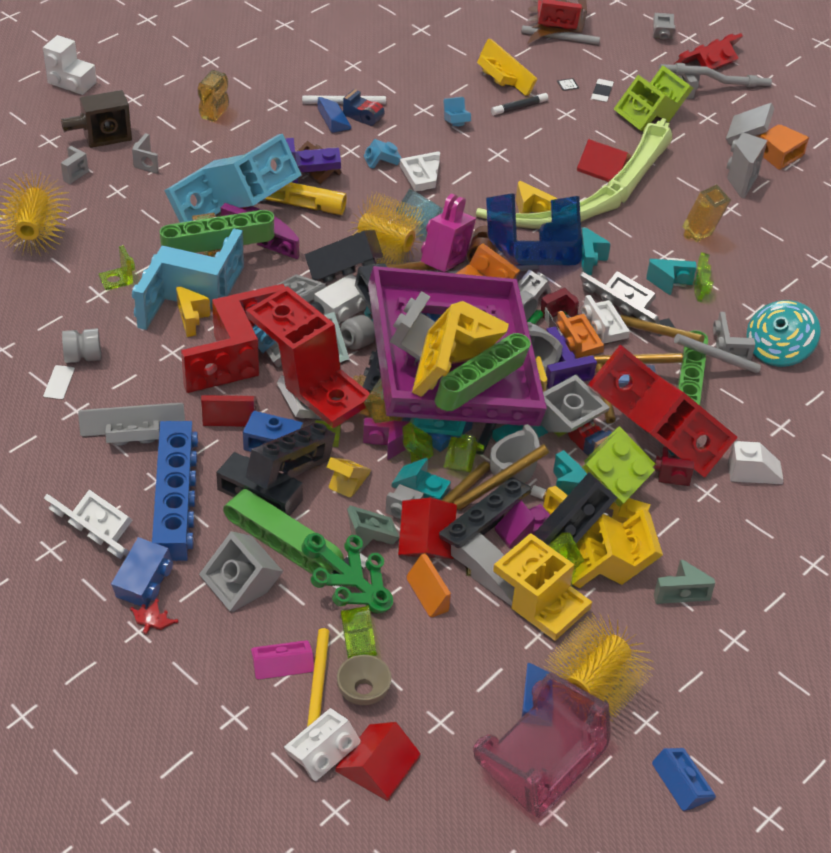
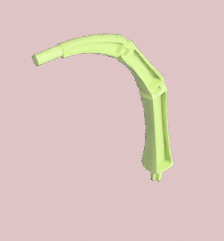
(652, 144)

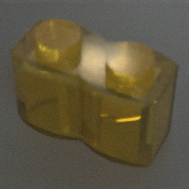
(213, 95)

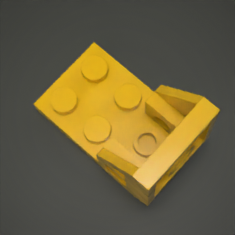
(455, 338)

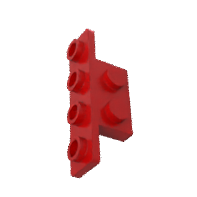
(714, 55)

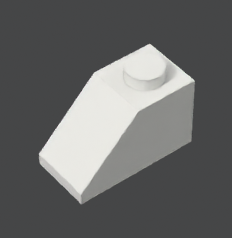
(753, 464)

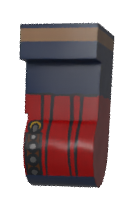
(362, 109)
(588, 437)

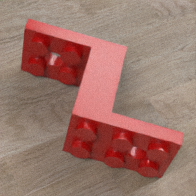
(236, 347)
(309, 356)
(662, 410)

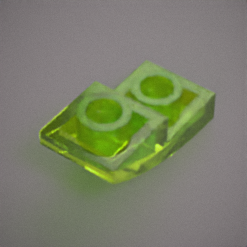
(702, 280)
(358, 632)

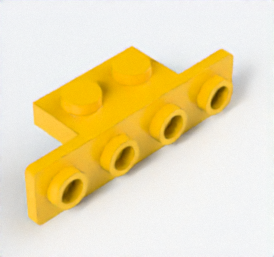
(505, 68)

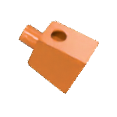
(783, 145)

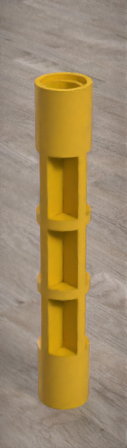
(311, 198)

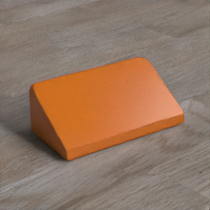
(429, 587)

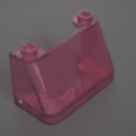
(548, 745)

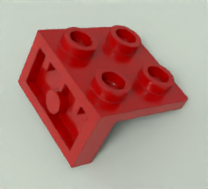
(558, 13)

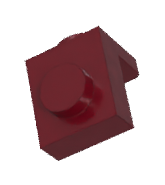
(560, 301)
(673, 470)

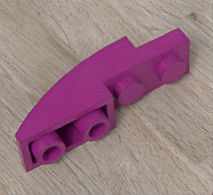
(285, 239)

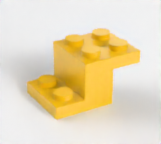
(617, 549)
(542, 586)

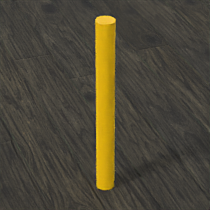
(318, 675)

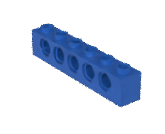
(173, 488)

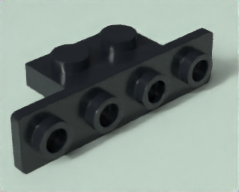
(485, 513)

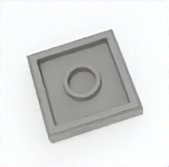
(750, 122)

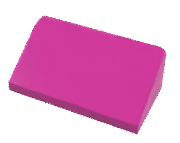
(282, 659)

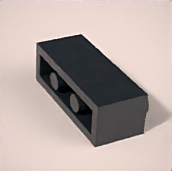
(344, 256)
(232, 480)
(577, 511)

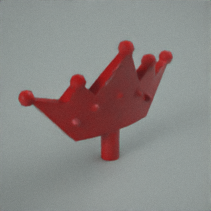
(152, 617)

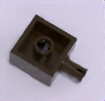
(102, 118)

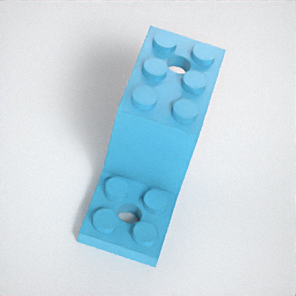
(235, 180)
(185, 269)

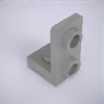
(735, 345)

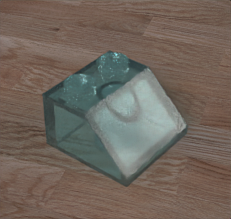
(428, 207)

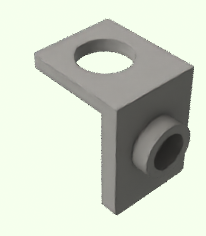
(141, 151)

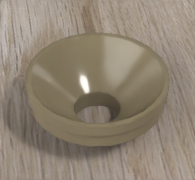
(366, 670)

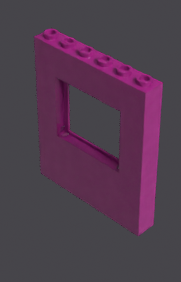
(512, 400)

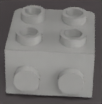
(413, 327)

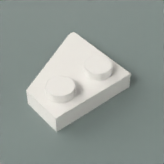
(421, 170)

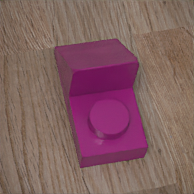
(385, 433)
(520, 523)

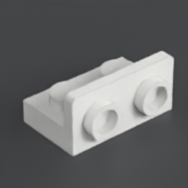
(323, 743)

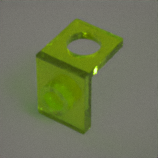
(124, 272)

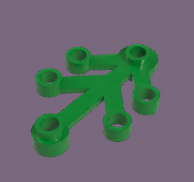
(349, 574)

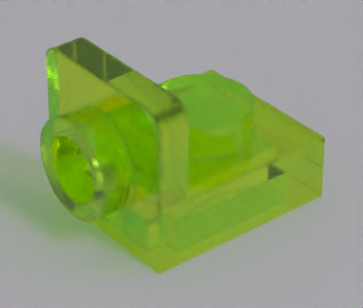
(417, 442)
(462, 453)
(566, 546)

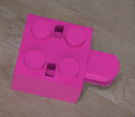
(448, 235)

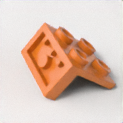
(490, 264)

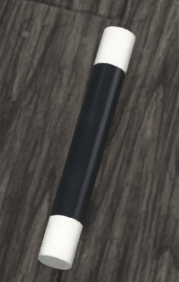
(519, 104)

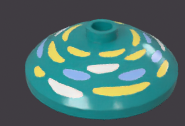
(784, 344)

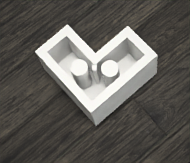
(65, 69)

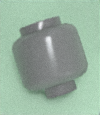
(358, 332)

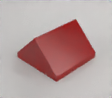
(602, 160)
(227, 410)
(421, 525)
(380, 759)

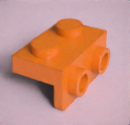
(579, 335)

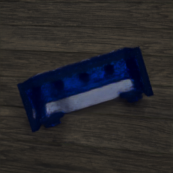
(558, 240)

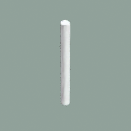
(339, 99)

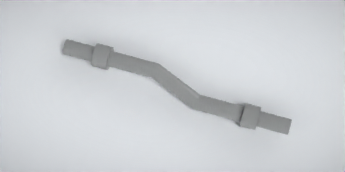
(750, 81)

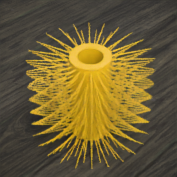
(31, 213)
(389, 232)
(601, 664)

